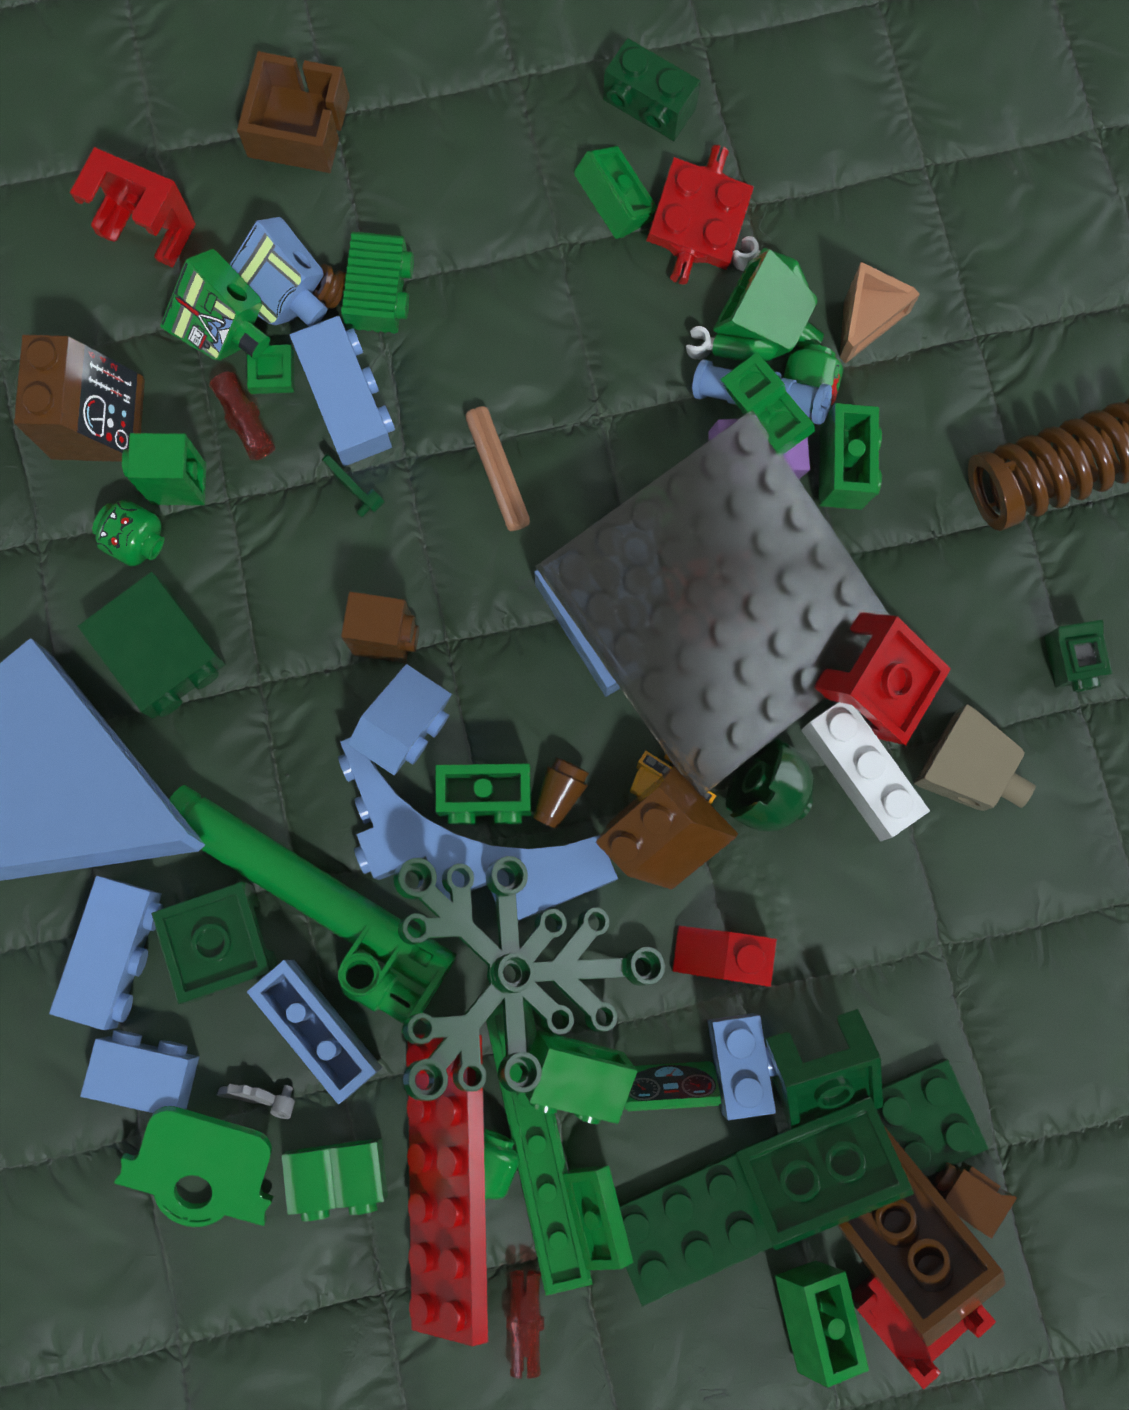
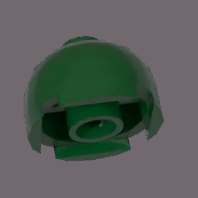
(773, 789)

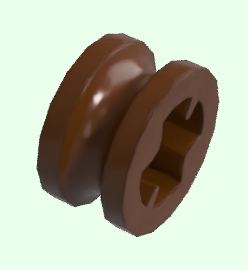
(330, 287)

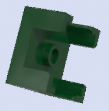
(213, 942)
(829, 1082)

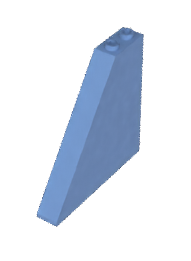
(70, 782)

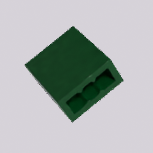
(152, 647)

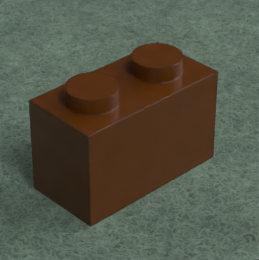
(379, 627)

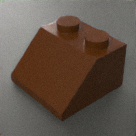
(665, 832)

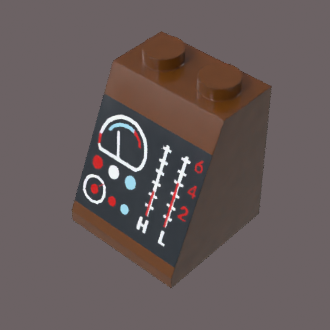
(76, 400)

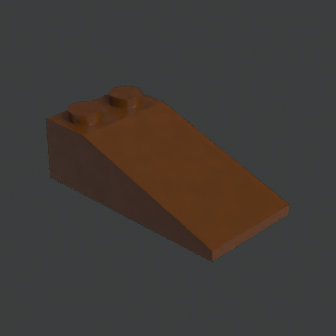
(924, 1256)

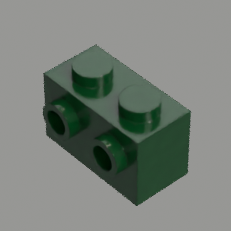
(651, 89)

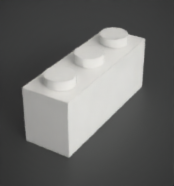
(865, 770)

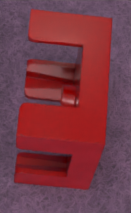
(135, 191)
(890, 679)
(901, 1338)

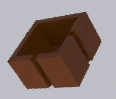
(285, 122)

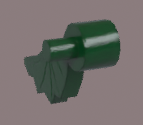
(371, 500)

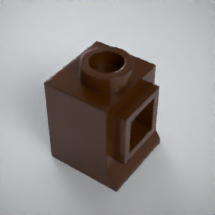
(974, 1197)

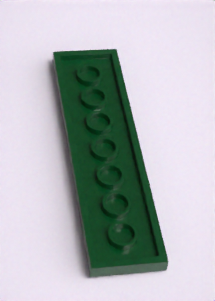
(711, 1217)

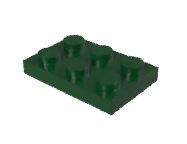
(824, 1173)

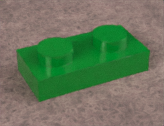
(598, 1218)

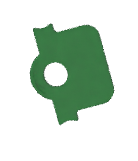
(198, 1145)

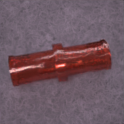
(242, 415)
(525, 1324)

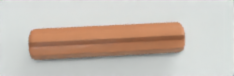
(497, 468)

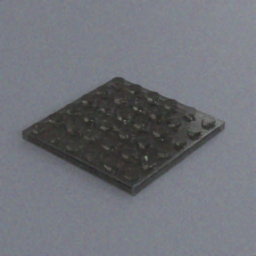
(716, 601)

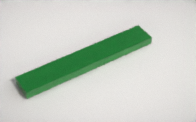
(541, 1173)

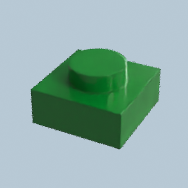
(271, 371)

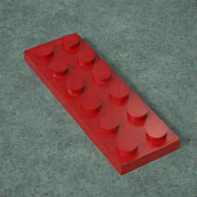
(447, 1207)

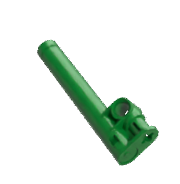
(398, 968)

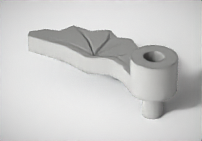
(281, 1104)

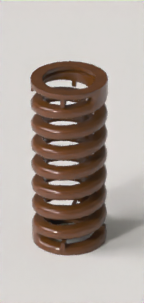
(1048, 475)

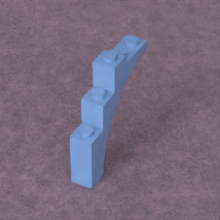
(404, 834)

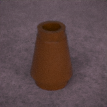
(559, 791)

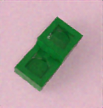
(760, 389)

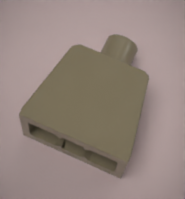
(975, 764)

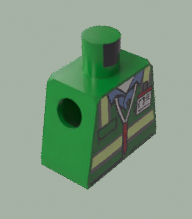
(214, 309)

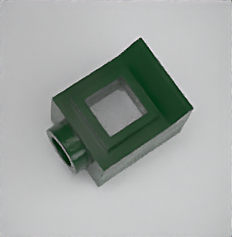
(1078, 655)

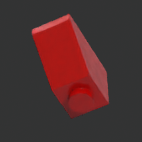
(724, 955)

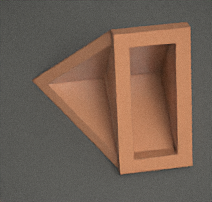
(872, 308)

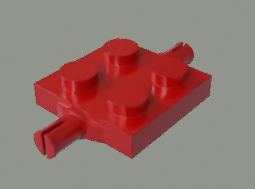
(700, 214)

